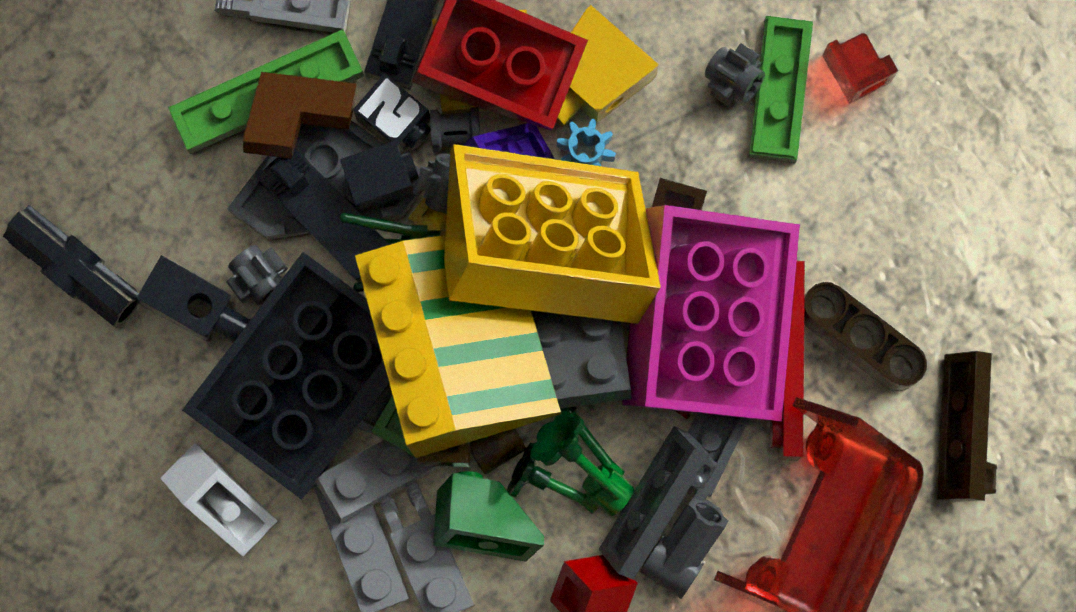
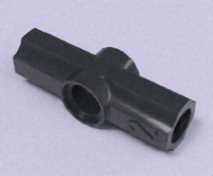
(72, 266)

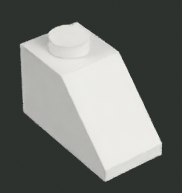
(218, 499)

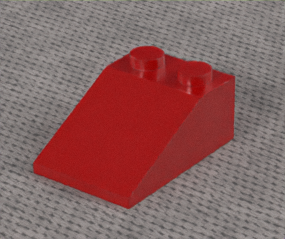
(500, 60)

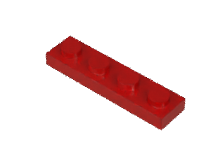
(788, 433)

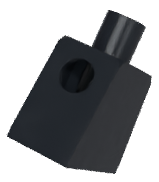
(173, 289)

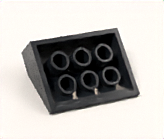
(296, 378)

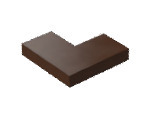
(289, 101)

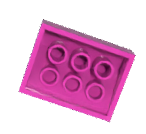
(721, 316)

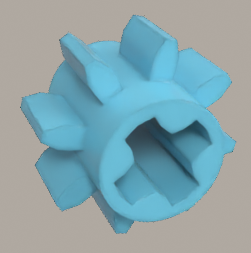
(589, 137)

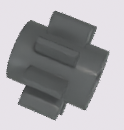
(734, 74)
(434, 182)
(255, 274)

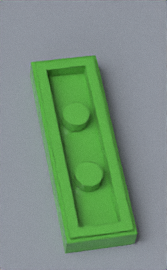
(782, 93)

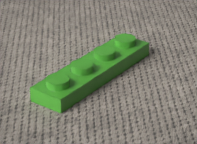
(227, 106)

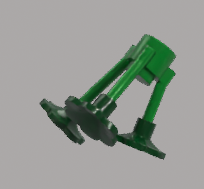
(559, 438)

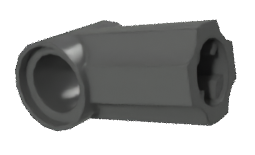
(680, 555)

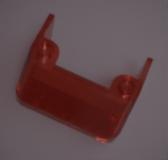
(846, 523)

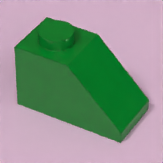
(483, 519)

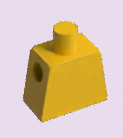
(608, 70)

